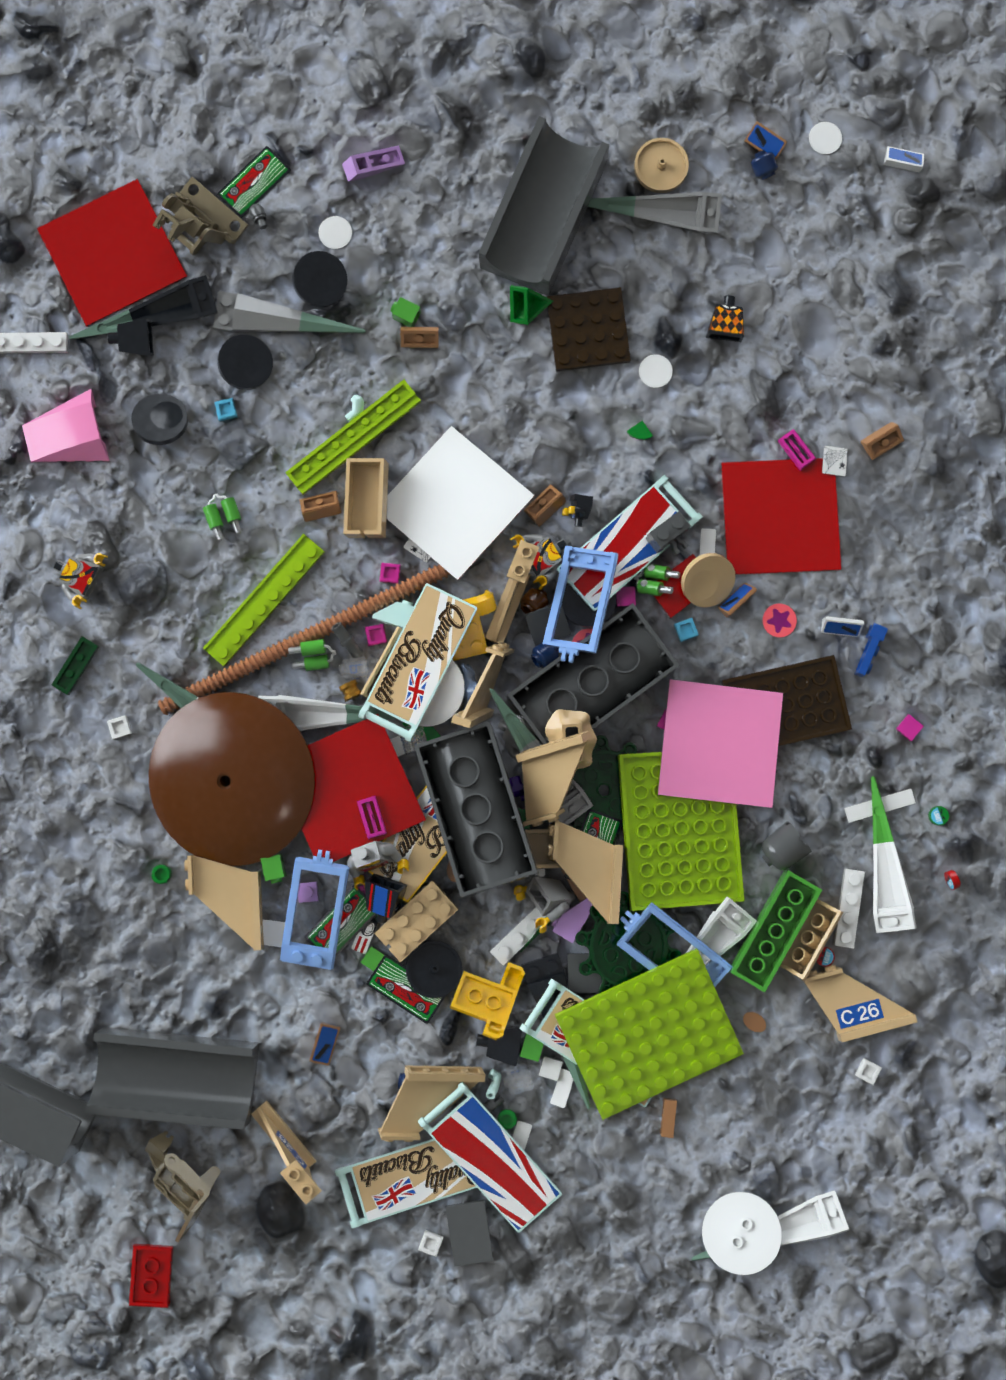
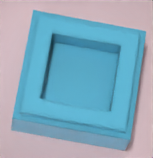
(226, 409)
(686, 629)

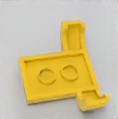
(474, 640)
(488, 999)

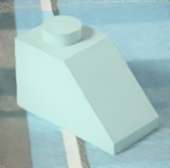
(394, 614)

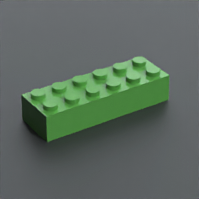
(775, 930)

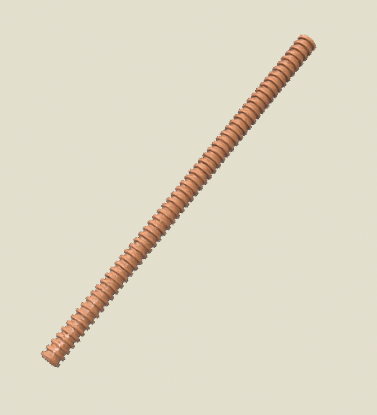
(313, 633)

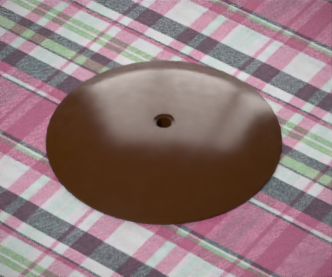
(267, 771)

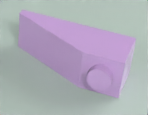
(372, 163)
(572, 920)

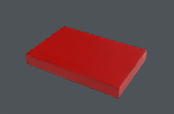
(676, 601)
(151, 1275)

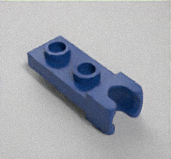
(875, 635)

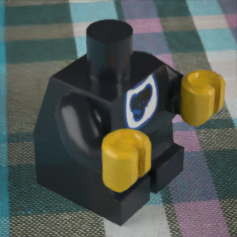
(579, 509)

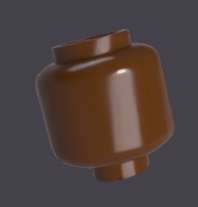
(533, 600)

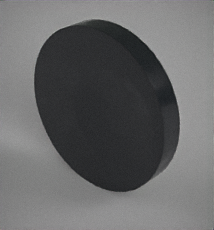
(319, 279)
(245, 362)
(159, 419)
(579, 612)
(434, 969)

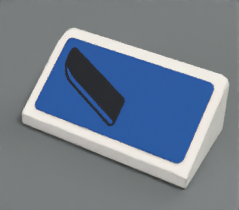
(904, 159)
(842, 626)

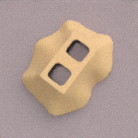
(561, 720)

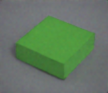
(372, 958)

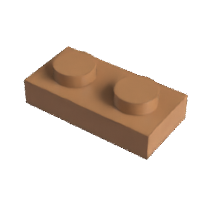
(419, 337)

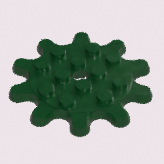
(602, 771)
(613, 962)

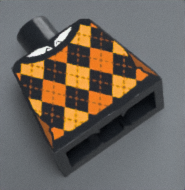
(727, 321)

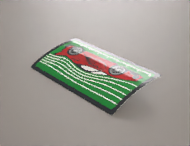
(254, 181)
(601, 827)
(353, 920)
(391, 982)

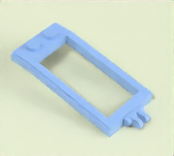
(587, 560)
(309, 954)
(716, 967)

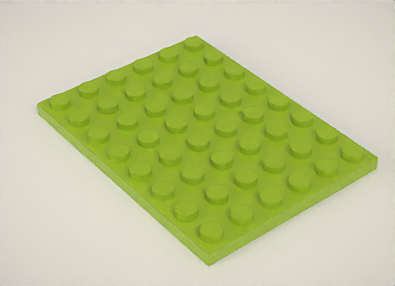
(676, 846)
(649, 1034)

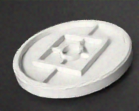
(447, 697)
(741, 1233)

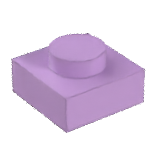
(308, 892)

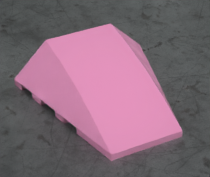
(67, 433)

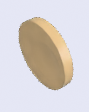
(661, 165)
(708, 580)

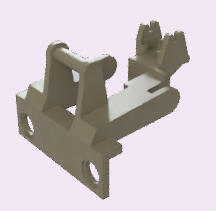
(211, 225)
(179, 1181)

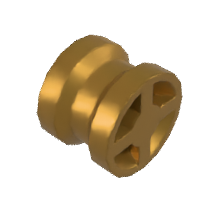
(350, 690)

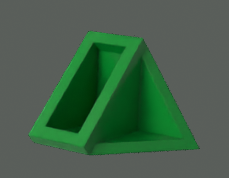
(526, 304)

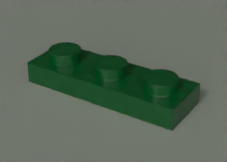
(75, 665)

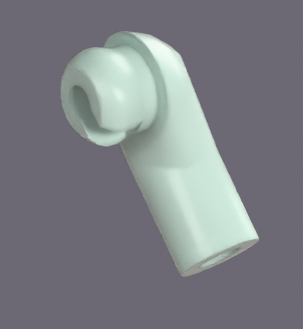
(357, 407)
(494, 1085)

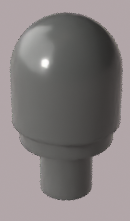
(258, 215)

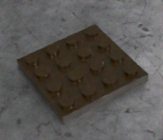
(588, 329)

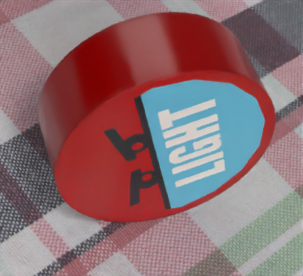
(952, 879)
(826, 957)

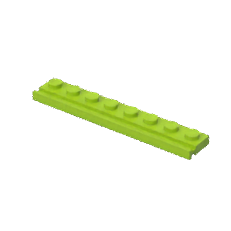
(353, 437)
(263, 600)

